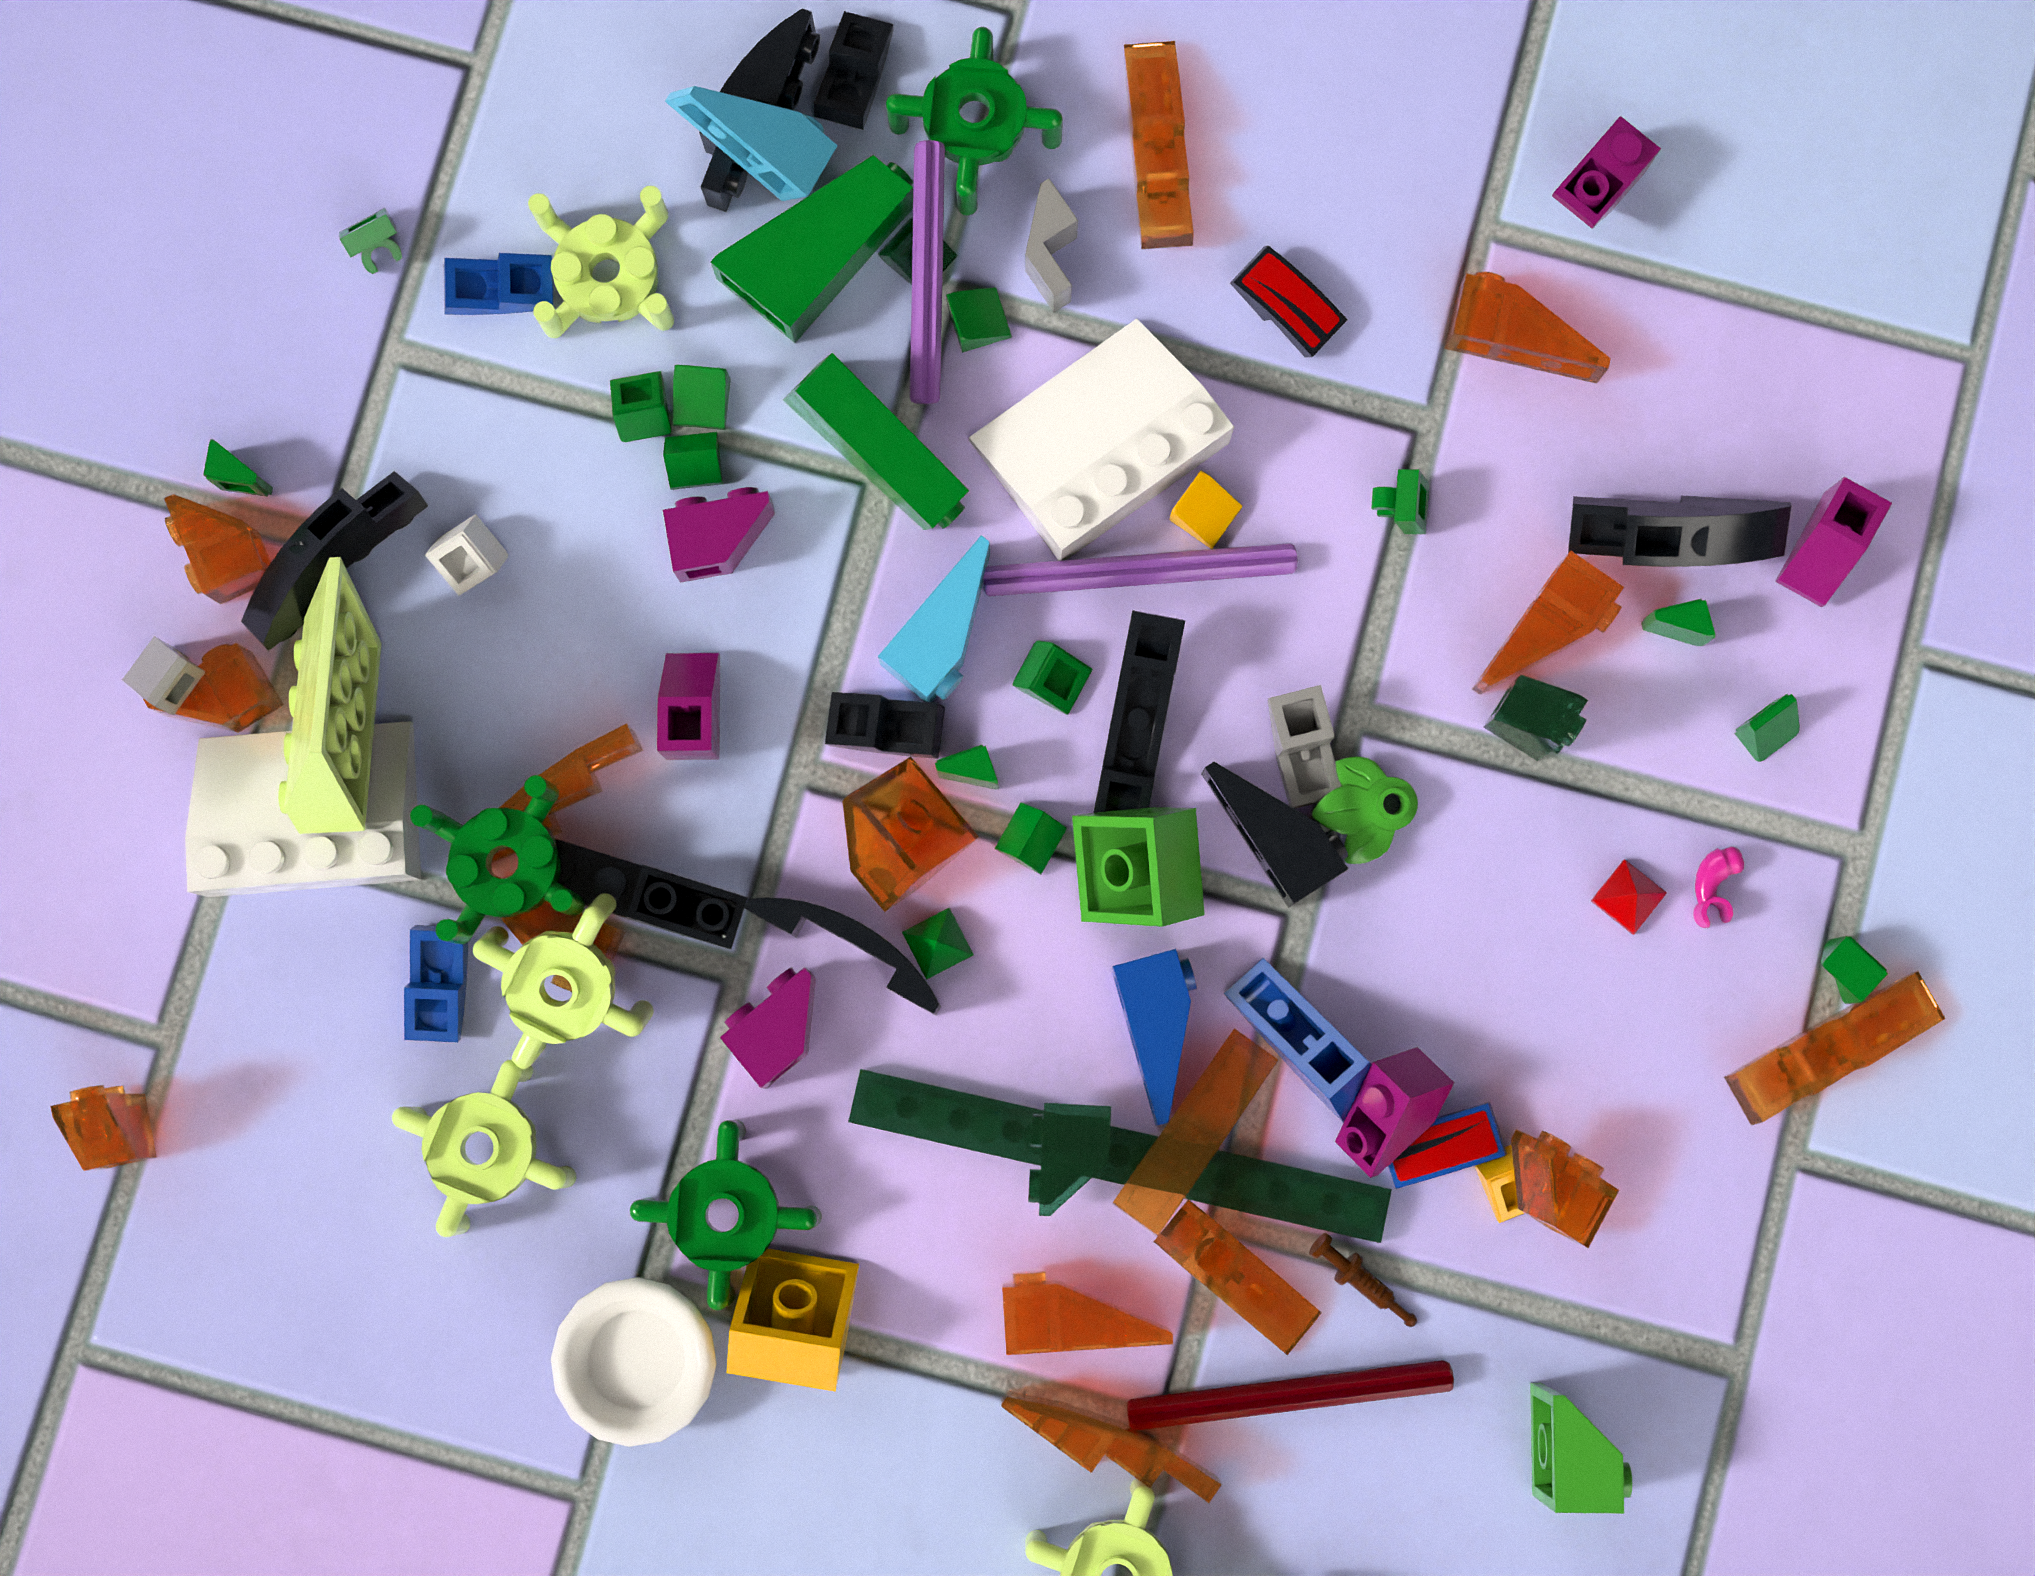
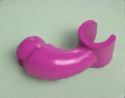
(1711, 872)

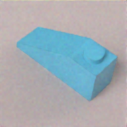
(768, 141)
(936, 637)

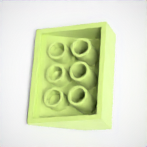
(332, 710)

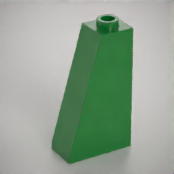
(817, 246)
(877, 444)

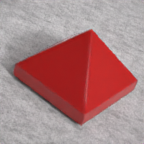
(1628, 896)

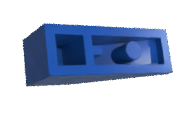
(1156, 1014)
(1301, 1036)

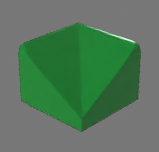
(1853, 968)

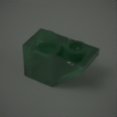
(1537, 717)
(1073, 1151)

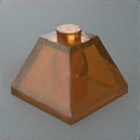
(901, 833)

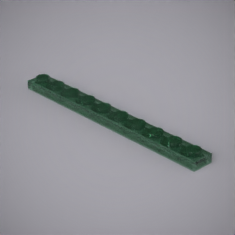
(1226, 1181)

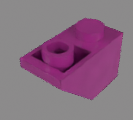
(1607, 173)
(715, 534)
(1833, 540)
(689, 707)
(777, 1031)
(1393, 1109)

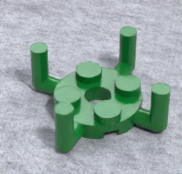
(979, 142)
(473, 851)
(757, 1209)

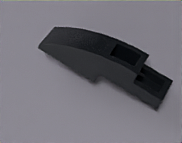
(767, 76)
(334, 529)
(1682, 533)
(653, 895)

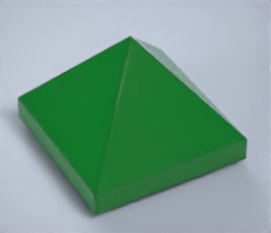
(937, 943)

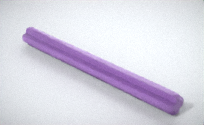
(1140, 570)

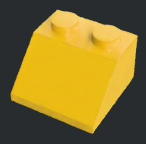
(792, 1319)

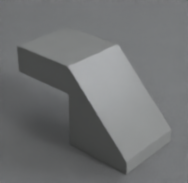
(1050, 231)
(163, 676)
(1303, 745)

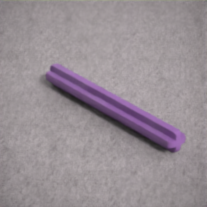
(927, 272)

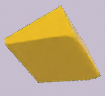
(1205, 510)
(1499, 1185)

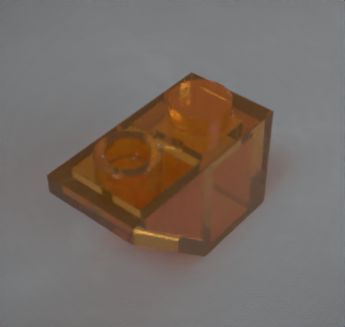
(222, 550)
(229, 693)
(105, 1127)
(1560, 1189)

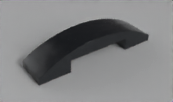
(1139, 712)
(791, 915)

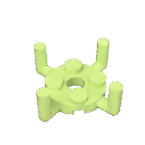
(597, 241)
(579, 962)
(512, 1154)
(1107, 1544)

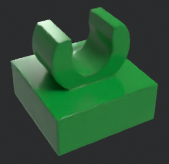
(369, 234)
(1405, 503)

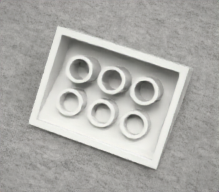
(1102, 439)
(246, 844)

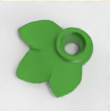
(1359, 810)

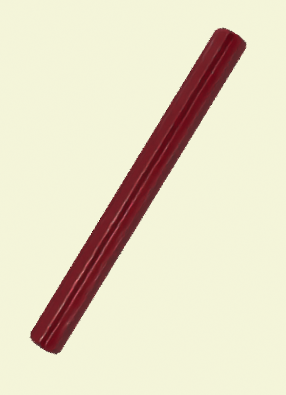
(1290, 1395)

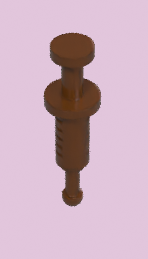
(1362, 1280)

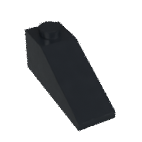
(1283, 840)

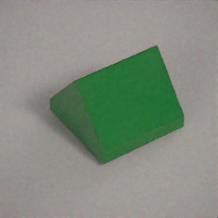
(693, 460)
(1031, 837)

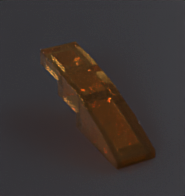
(1158, 145)
(576, 775)
(1834, 1048)
(1195, 1132)
(1090, 1436)

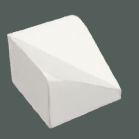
(467, 555)

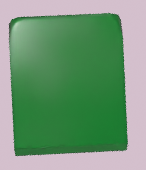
(977, 317)
(700, 396)
(640, 406)
(231, 474)
(1683, 622)
(1052, 676)
(1770, 728)
(969, 767)

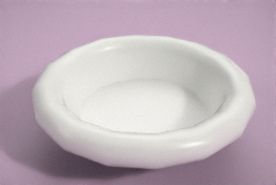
(633, 1362)

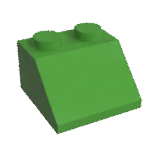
(1139, 866)
(1572, 1460)

